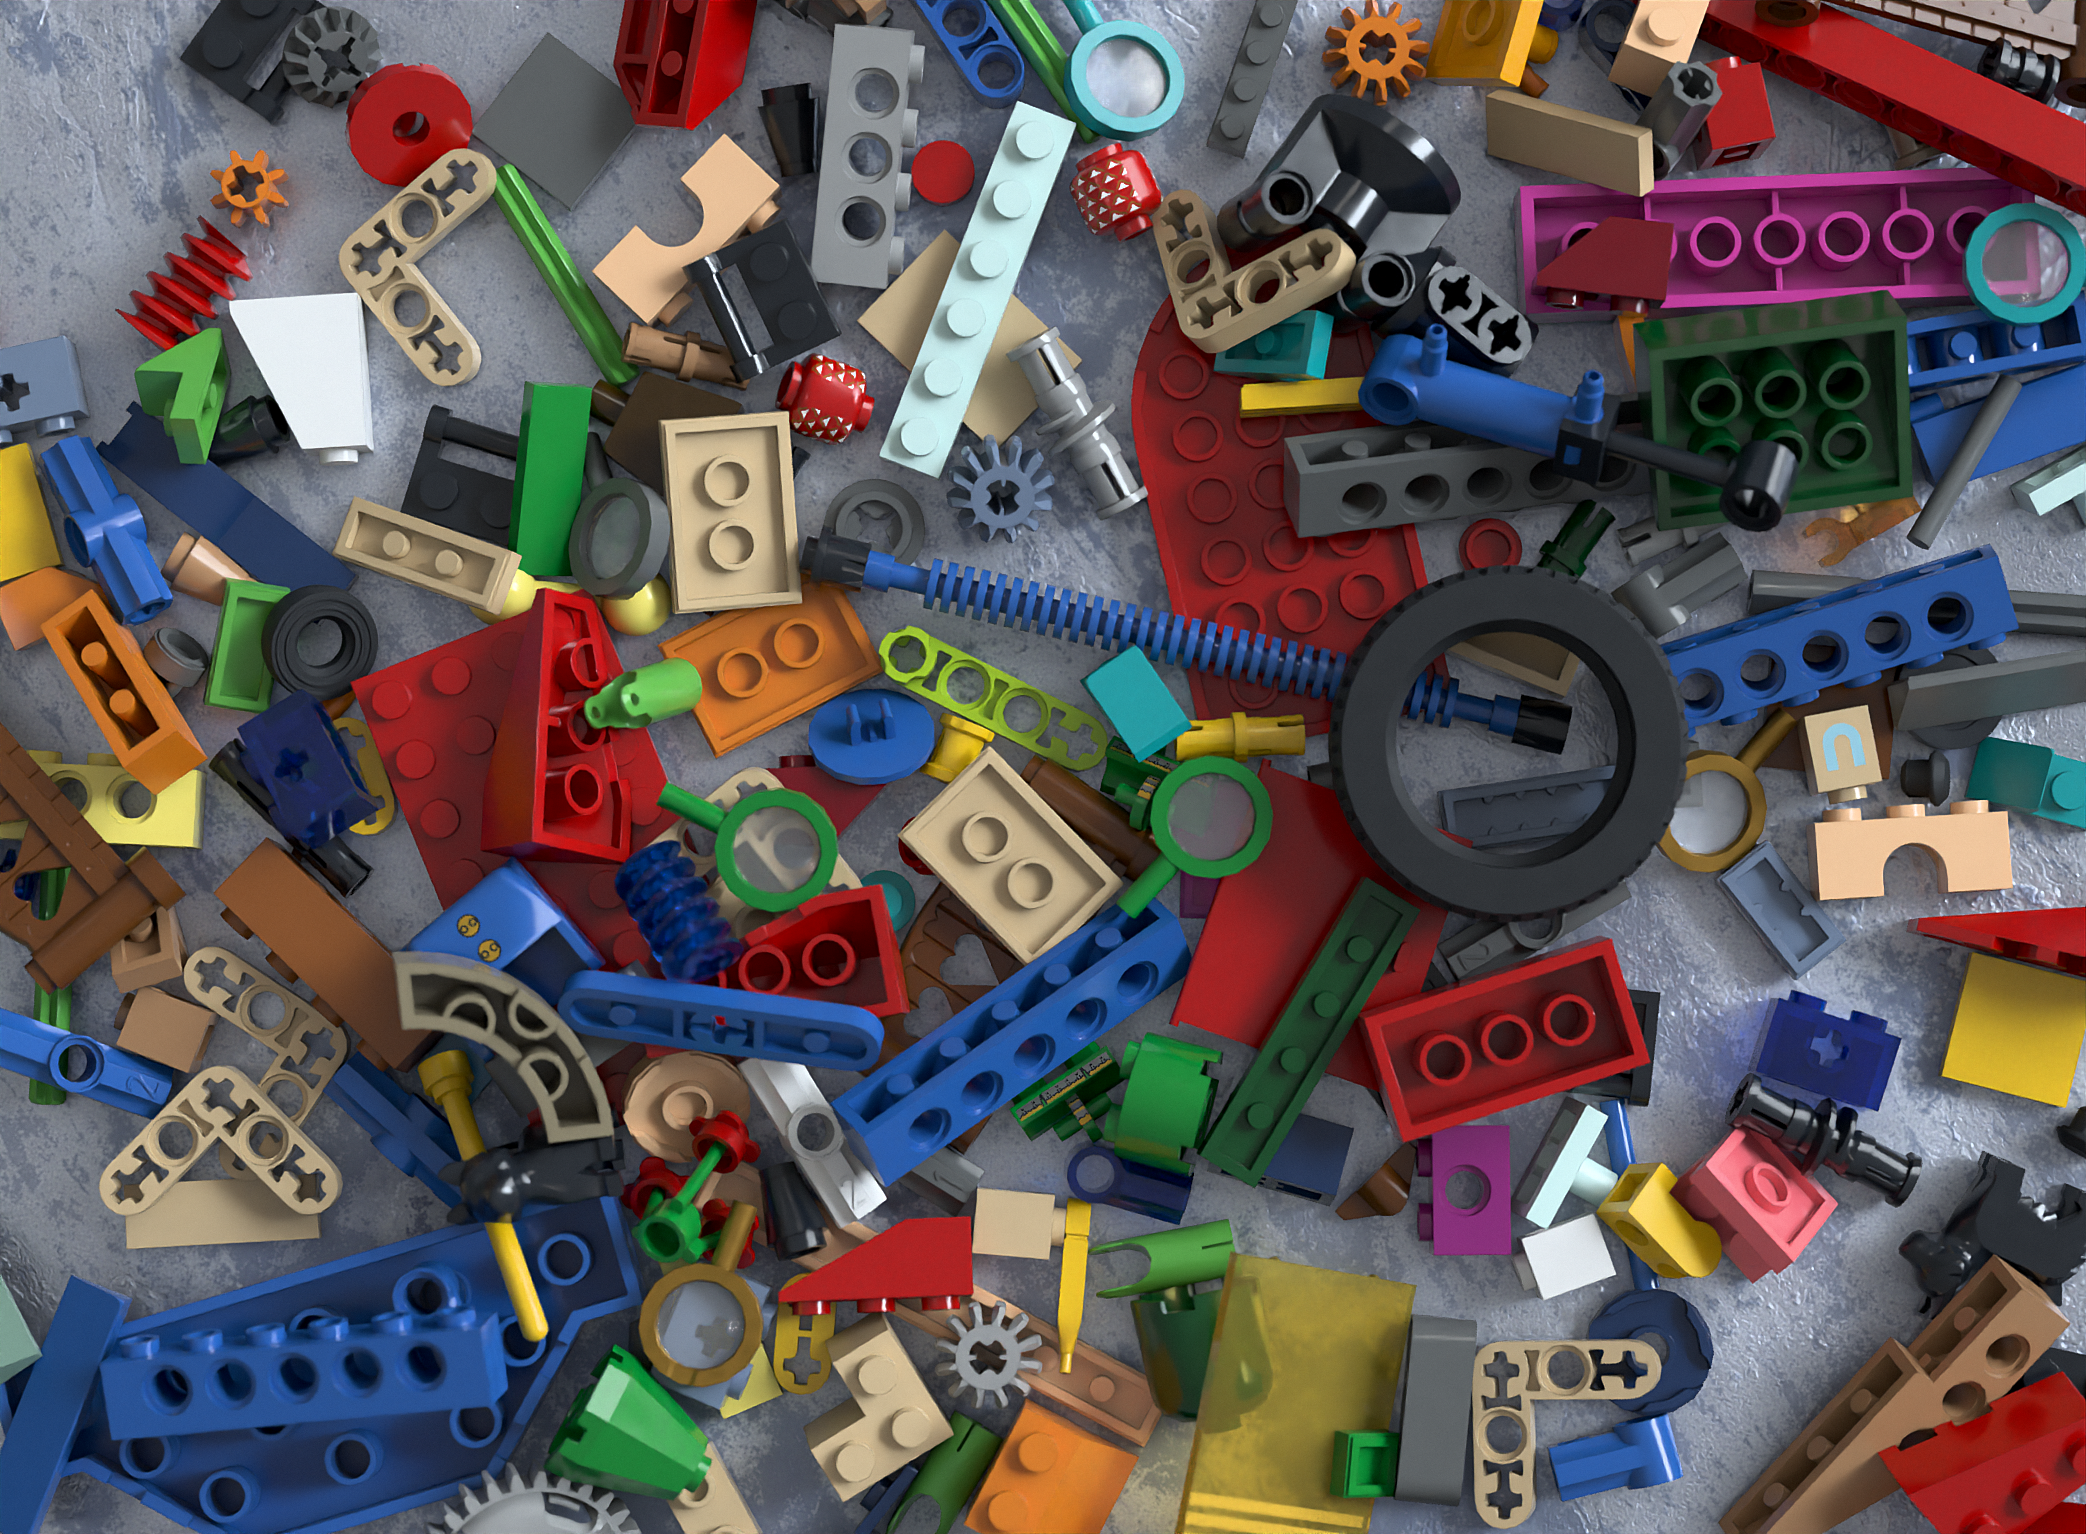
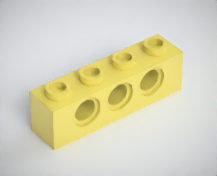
(171, 821)

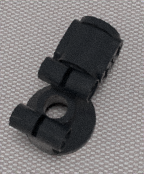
(1388, 200)

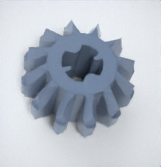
(1026, 482)

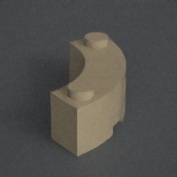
(514, 1021)

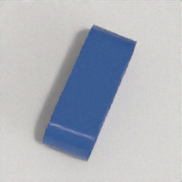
(973, 52)

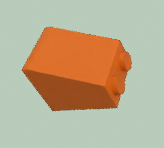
(1049, 1478)

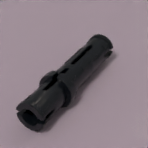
(332, 859)

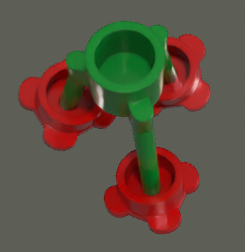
(662, 1199)

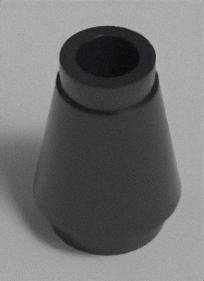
(792, 127)
(249, 432)
(790, 1213)

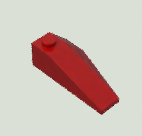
(551, 773)
(2036, 937)
(823, 951)

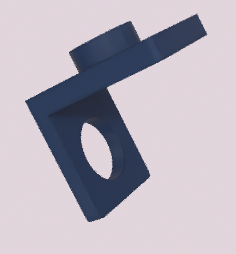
(883, 1496)

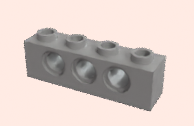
(837, 252)

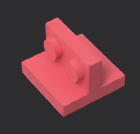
(1754, 1201)

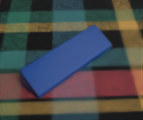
(2041, 421)
(56, 1402)

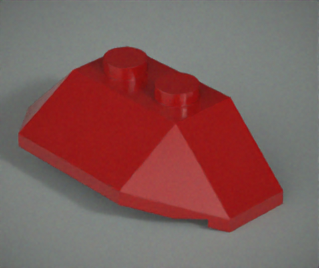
(681, 58)

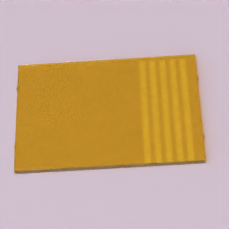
(1285, 1369)

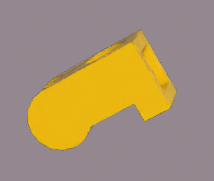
(1658, 1226)

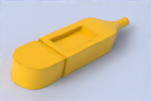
(1072, 1278)

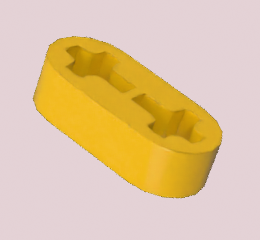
(375, 777)
(787, 1345)

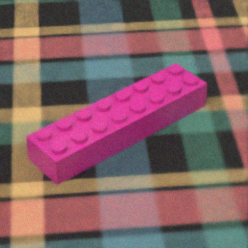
(1776, 236)

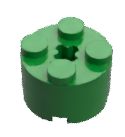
(1164, 1102)

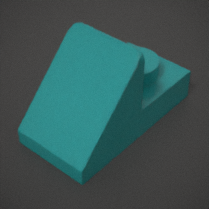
(1284, 352)
(1136, 702)
(2029, 781)

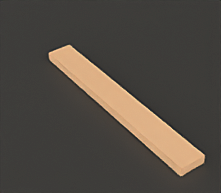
(1098, 1382)

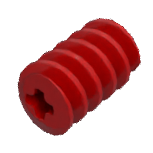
(188, 288)

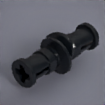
(1824, 1138)

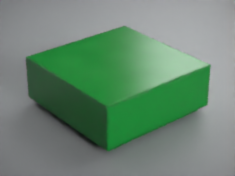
(1364, 1463)

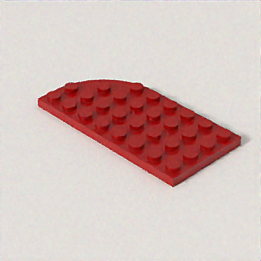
(1224, 520)

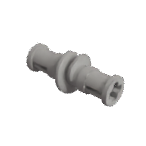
(1077, 423)

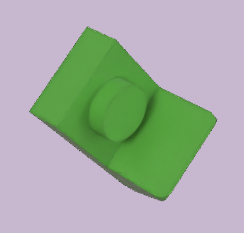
(188, 390)

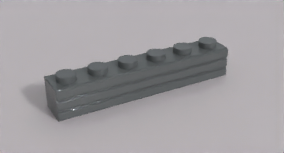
(1250, 76)

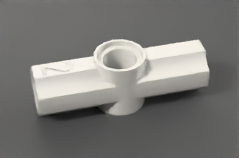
(832, 1169)

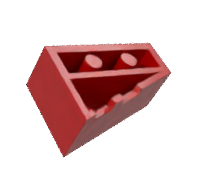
(2002, 1466)

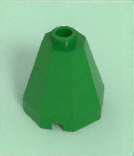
(628, 1434)

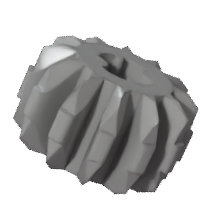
(989, 1377)

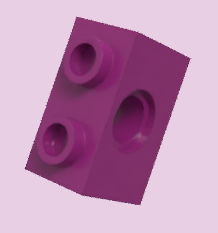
(1485, 1224)

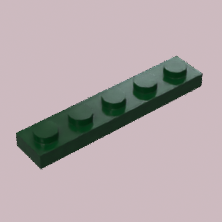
(1308, 1031)

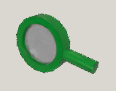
(1207, 821)
(769, 847)

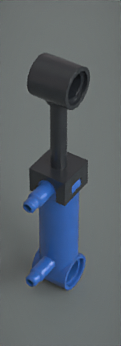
(1579, 432)

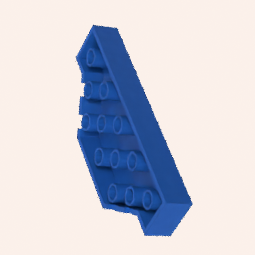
(377, 1466)

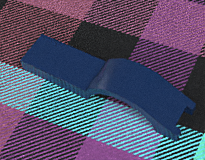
(221, 509)

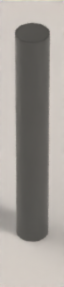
(1964, 462)

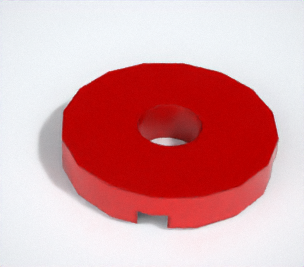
(391, 94)

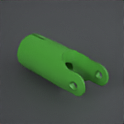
(646, 695)
(1175, 1256)
(951, 1471)

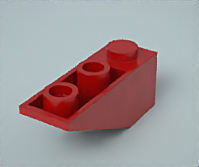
(908, 1261)

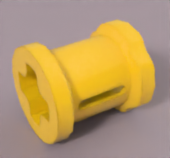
(956, 748)

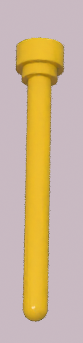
(448, 1080)

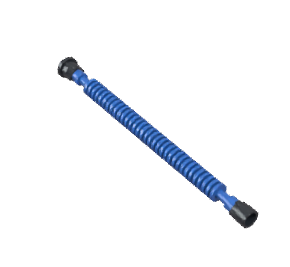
(854, 565)

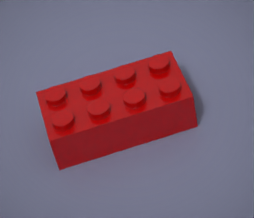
(1502, 1038)

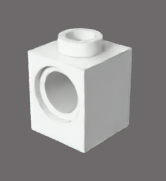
(1562, 1257)

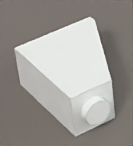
(315, 367)

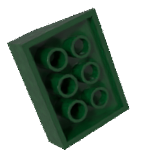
(1802, 374)

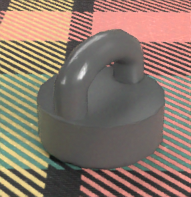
(176, 659)

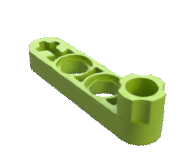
(997, 692)

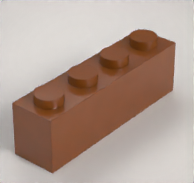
(326, 948)

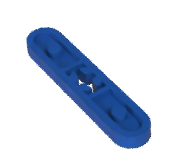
(685, 1018)

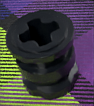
(2020, 69)

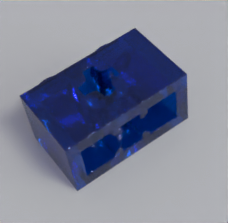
(333, 791)
(1853, 1078)

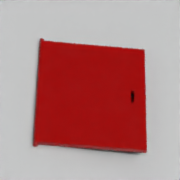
(1279, 912)

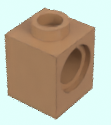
(165, 1028)

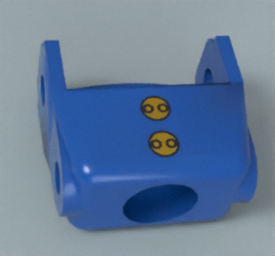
(515, 929)

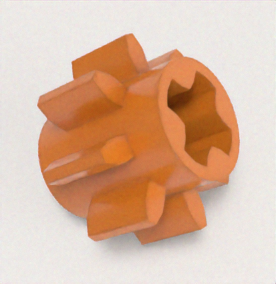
(266, 192)

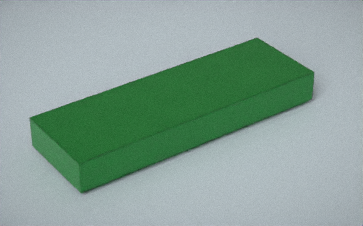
(548, 475)

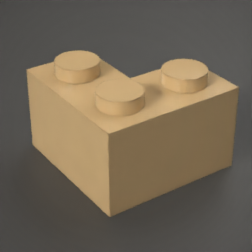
(886, 1419)

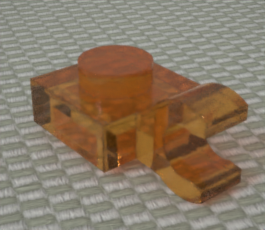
(1872, 521)

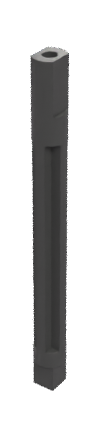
(2033, 610)

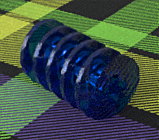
(676, 914)

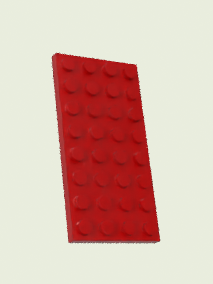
(436, 737)

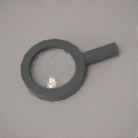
(617, 531)

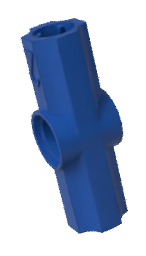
(105, 530)
(110, 1073)
(400, 1123)

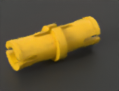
(1242, 737)

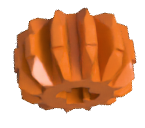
(1376, 31)

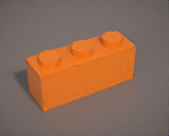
(123, 693)

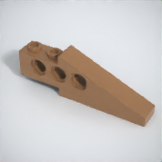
(1897, 1398)

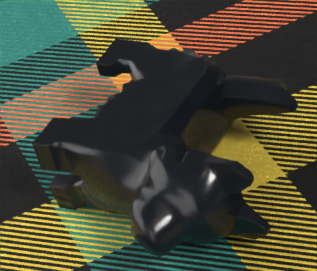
(536, 1173)
(2003, 1223)

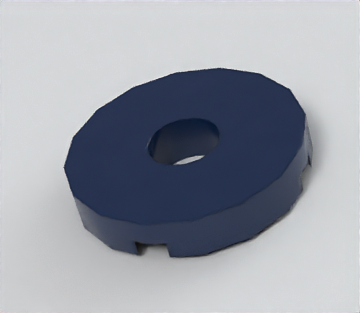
(1686, 1341)

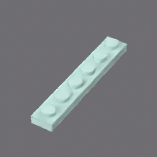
(978, 291)

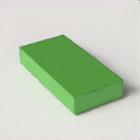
(237, 668)

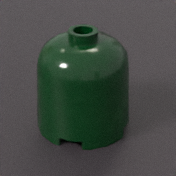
(1175, 1344)

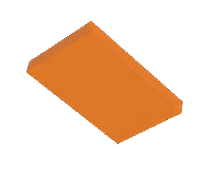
(773, 663)

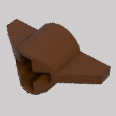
(1385, 1189)

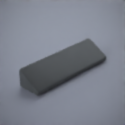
(1988, 690)

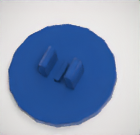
(871, 736)

